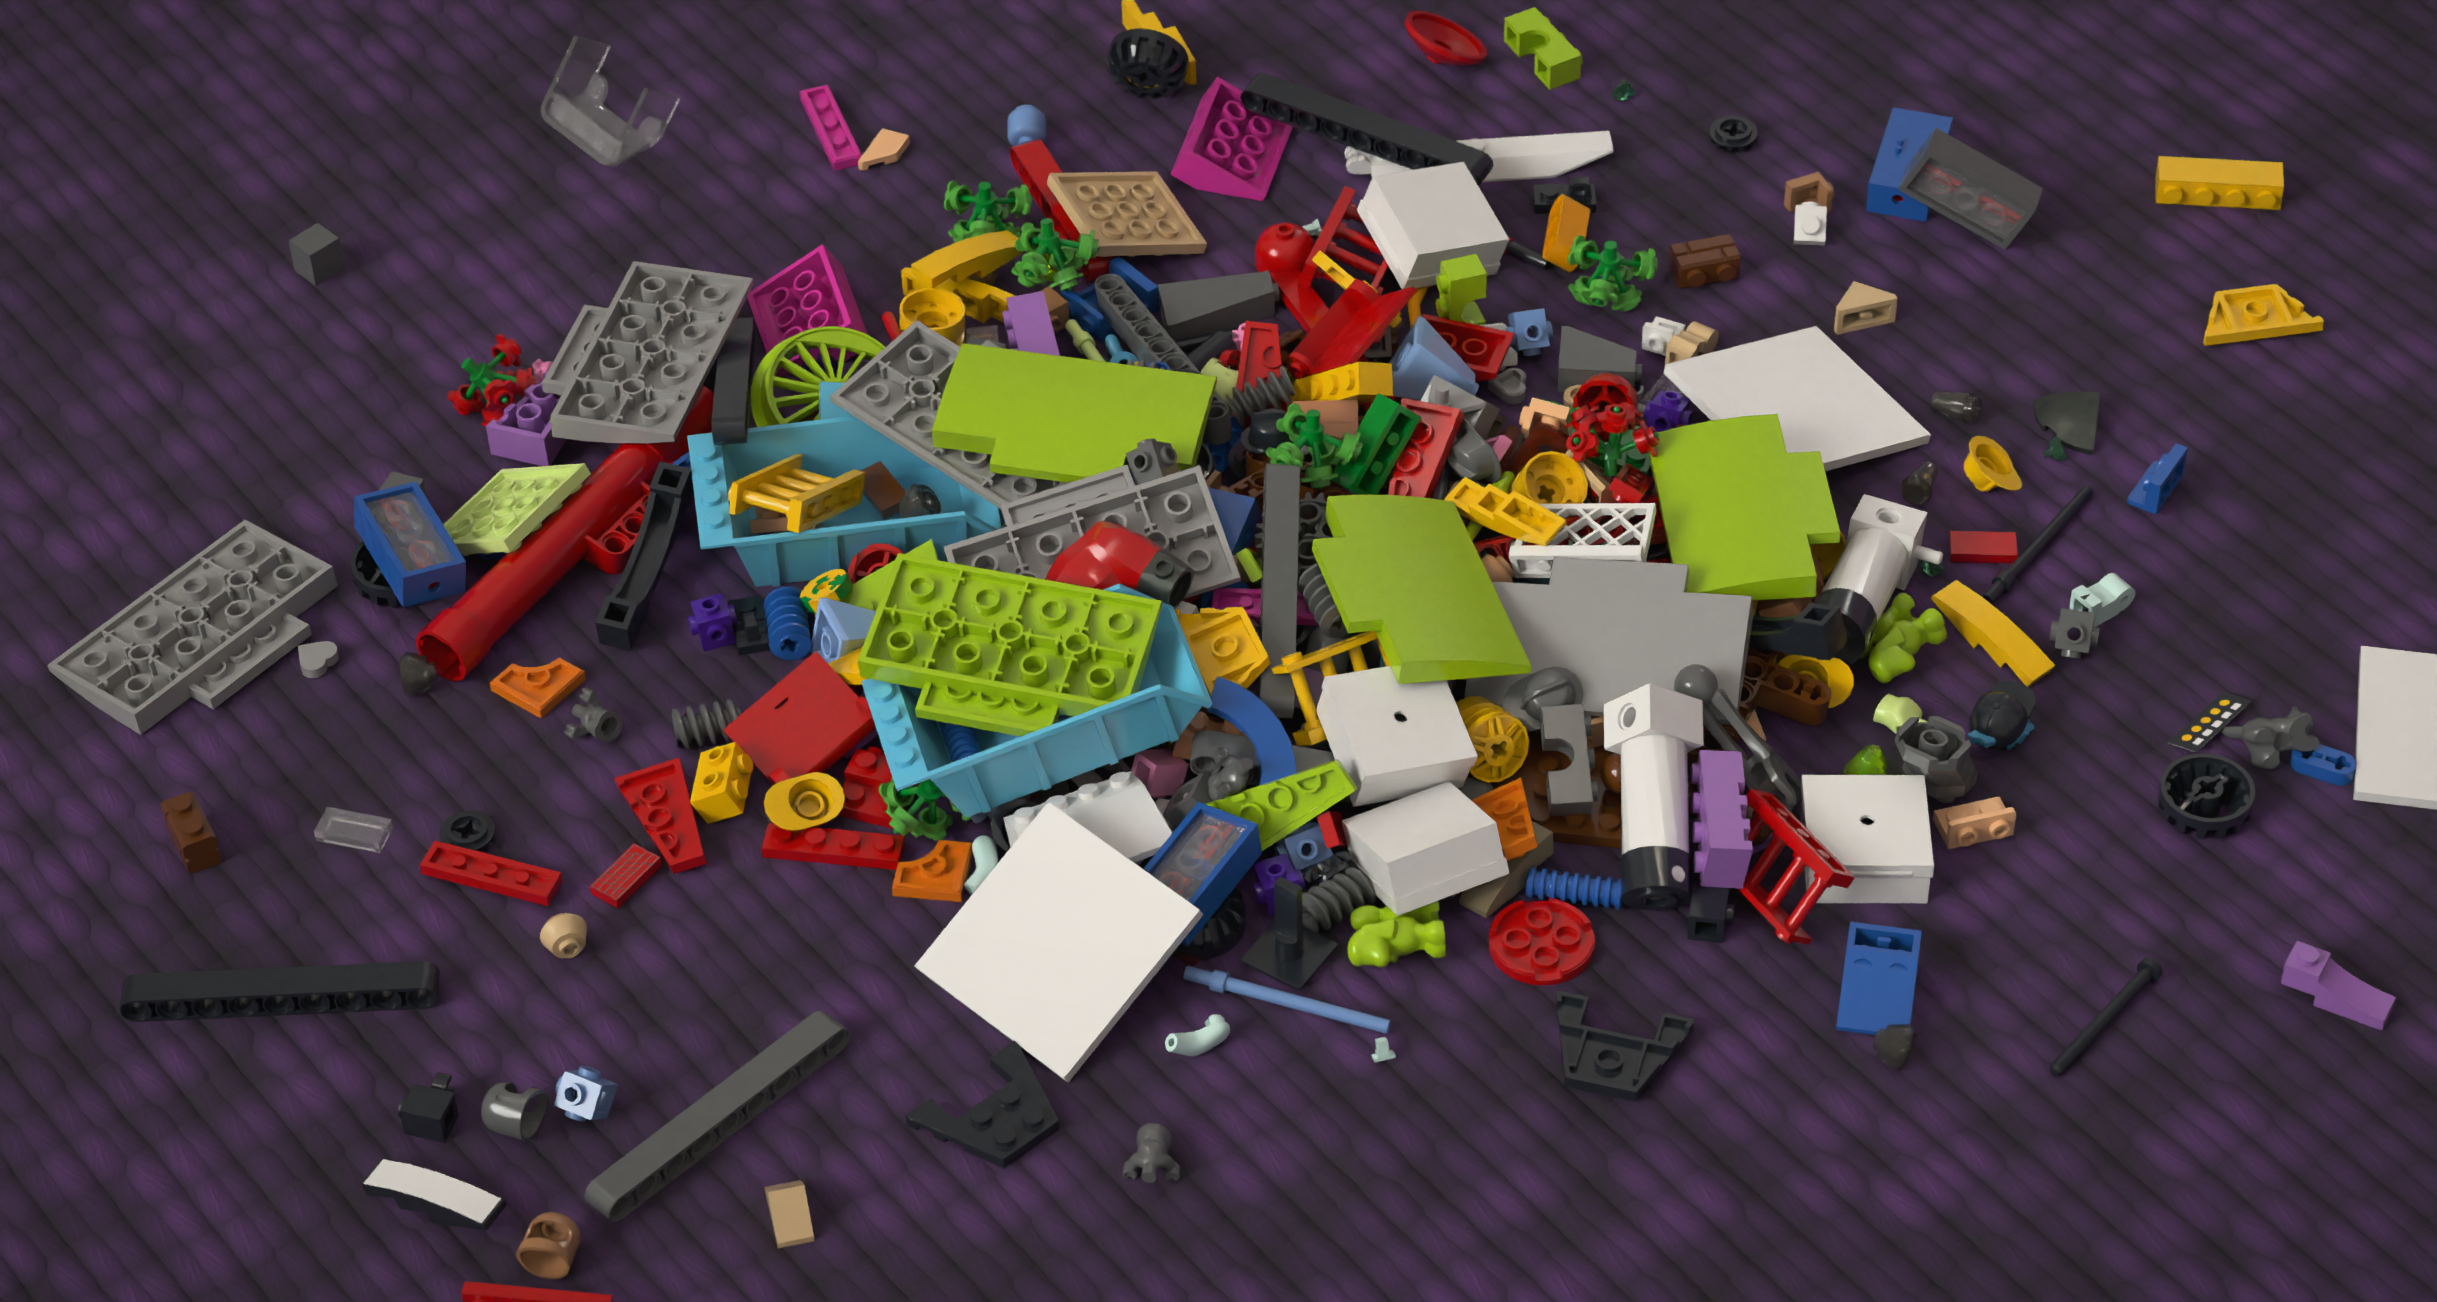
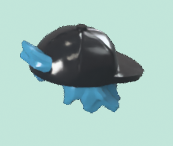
(2002, 716)

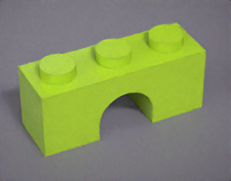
(1555, 57)
(1459, 284)

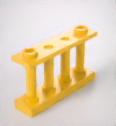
(798, 493)
(1293, 664)

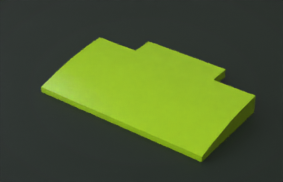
(1067, 413)
(1743, 507)
(1418, 584)
(1005, 645)

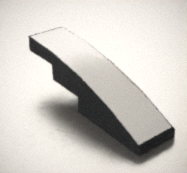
(439, 1195)

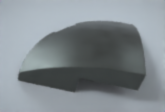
(2070, 418)

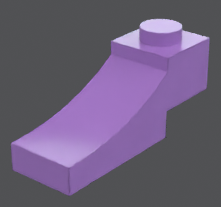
(2334, 988)

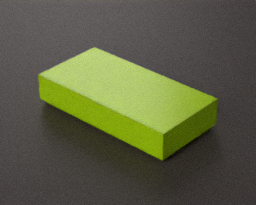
(1251, 564)

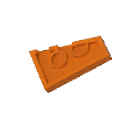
(1511, 813)

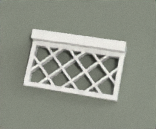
(1537, 560)

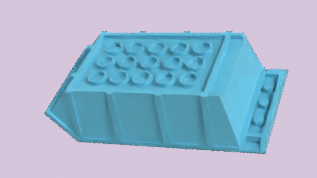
(828, 449)
(1018, 765)

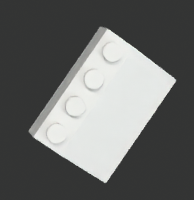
(1113, 810)

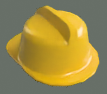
(1990, 466)
(1831, 672)
(804, 801)

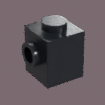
(1709, 914)

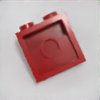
(861, 787)

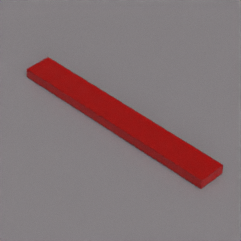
(1305, 305)

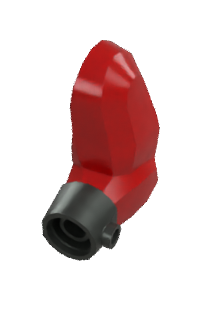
(1118, 555)

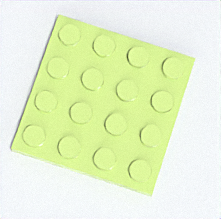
(512, 507)

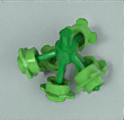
(986, 208)
(1064, 258)
(1613, 271)
(1325, 450)
(932, 820)

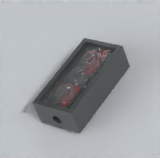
(1970, 188)

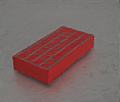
(625, 875)

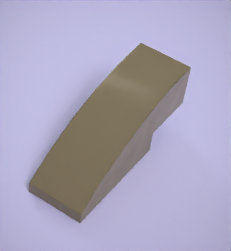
(1493, 894)

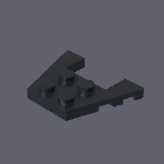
(1611, 1060)
(1002, 1124)

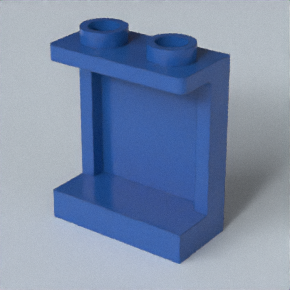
(1084, 305)

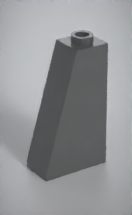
(1216, 303)

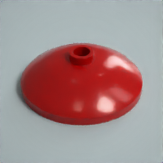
(1444, 40)

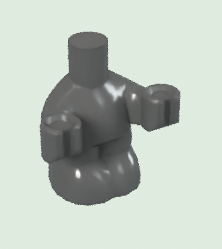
(595, 719)
(1233, 776)
(1152, 1154)

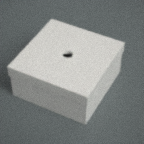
(1430, 219)
(1394, 734)
(1876, 831)
(1425, 847)

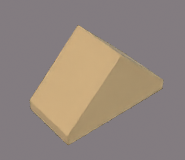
(1864, 308)
(790, 1213)

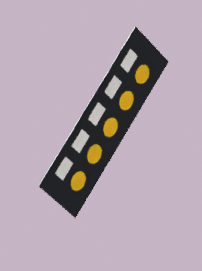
(2209, 721)

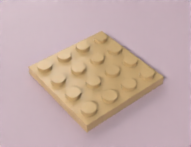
(1128, 212)

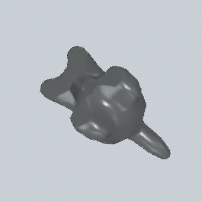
(2269, 737)

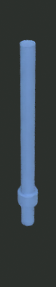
(1222, 982)

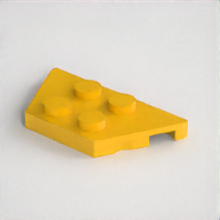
(2257, 314)
(1224, 645)

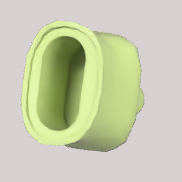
(1895, 711)

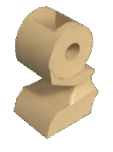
(1693, 342)

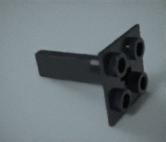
(1286, 947)

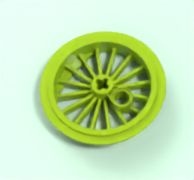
(763, 402)

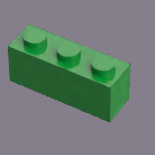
(1383, 436)

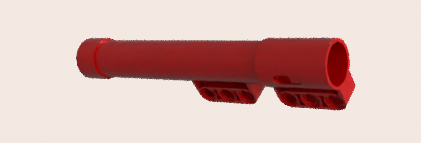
(592, 524)

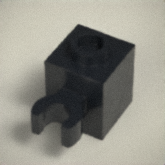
(430, 1110)

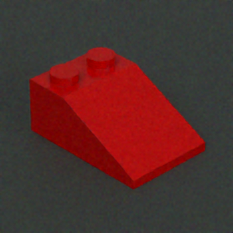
(1476, 345)

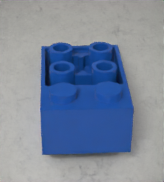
(1878, 977)

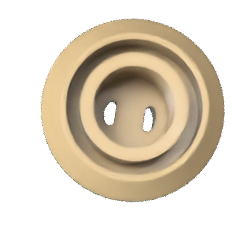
(564, 935)

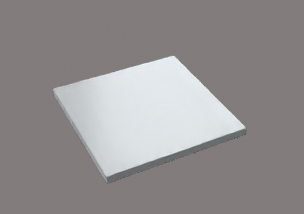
(1813, 388)
(2396, 728)
(1058, 941)

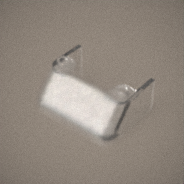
(577, 111)

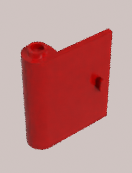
(1347, 329)
(802, 723)

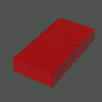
(1982, 547)
(1332, 830)

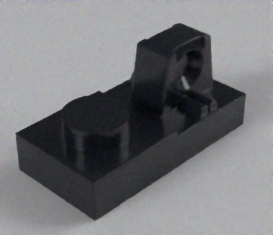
(1578, 190)
(751, 627)

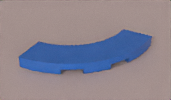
(1259, 724)

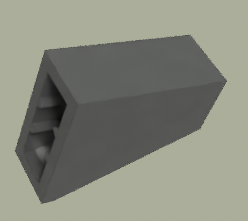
(1587, 355)

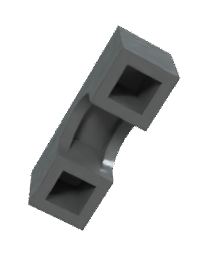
(1565, 730)

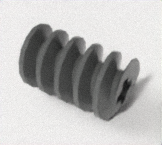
(1262, 396)
(1320, 602)
(703, 723)
(1336, 897)

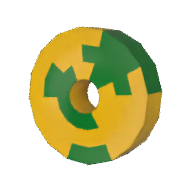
(831, 585)

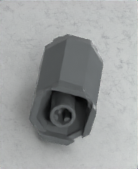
(1940, 754)

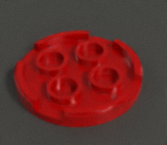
(1541, 941)

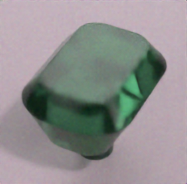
(1623, 91)
(2056, 449)
(1931, 568)

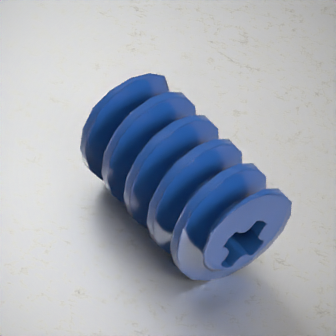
(787, 624)

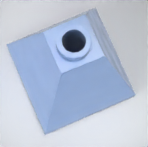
(1425, 355)
(839, 628)

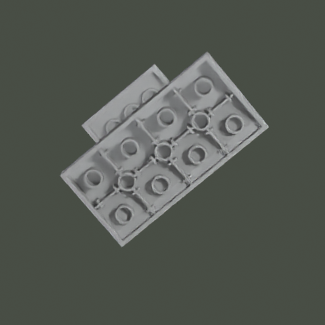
(643, 359)
(900, 399)
(1168, 510)
(199, 629)
(1623, 629)

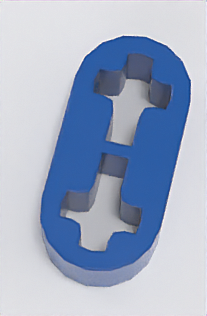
(2324, 765)

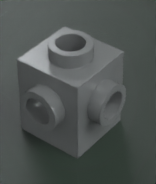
(1152, 461)
(2074, 619)

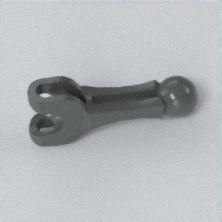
(1763, 770)

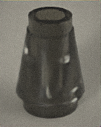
(1958, 405)
(1919, 485)

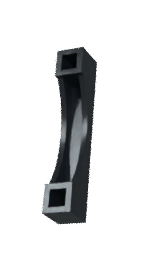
(628, 603)
(1812, 633)

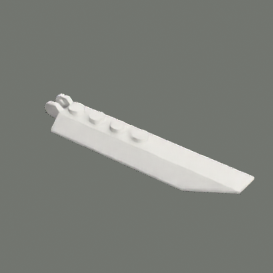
(1512, 156)

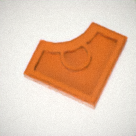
(538, 687)
(936, 875)

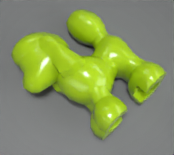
(1900, 638)
(1385, 936)

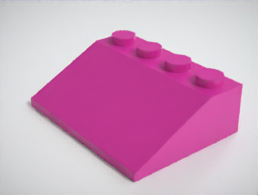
(1230, 146)
(803, 298)

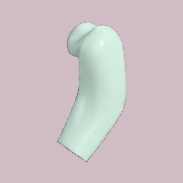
(985, 858)
(1199, 1041)

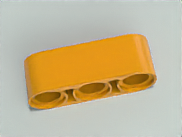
(1565, 222)

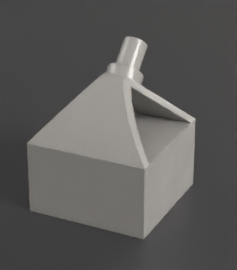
(1475, 410)

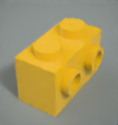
(721, 782)

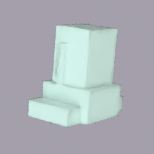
(1314, 229)
(1382, 1050)

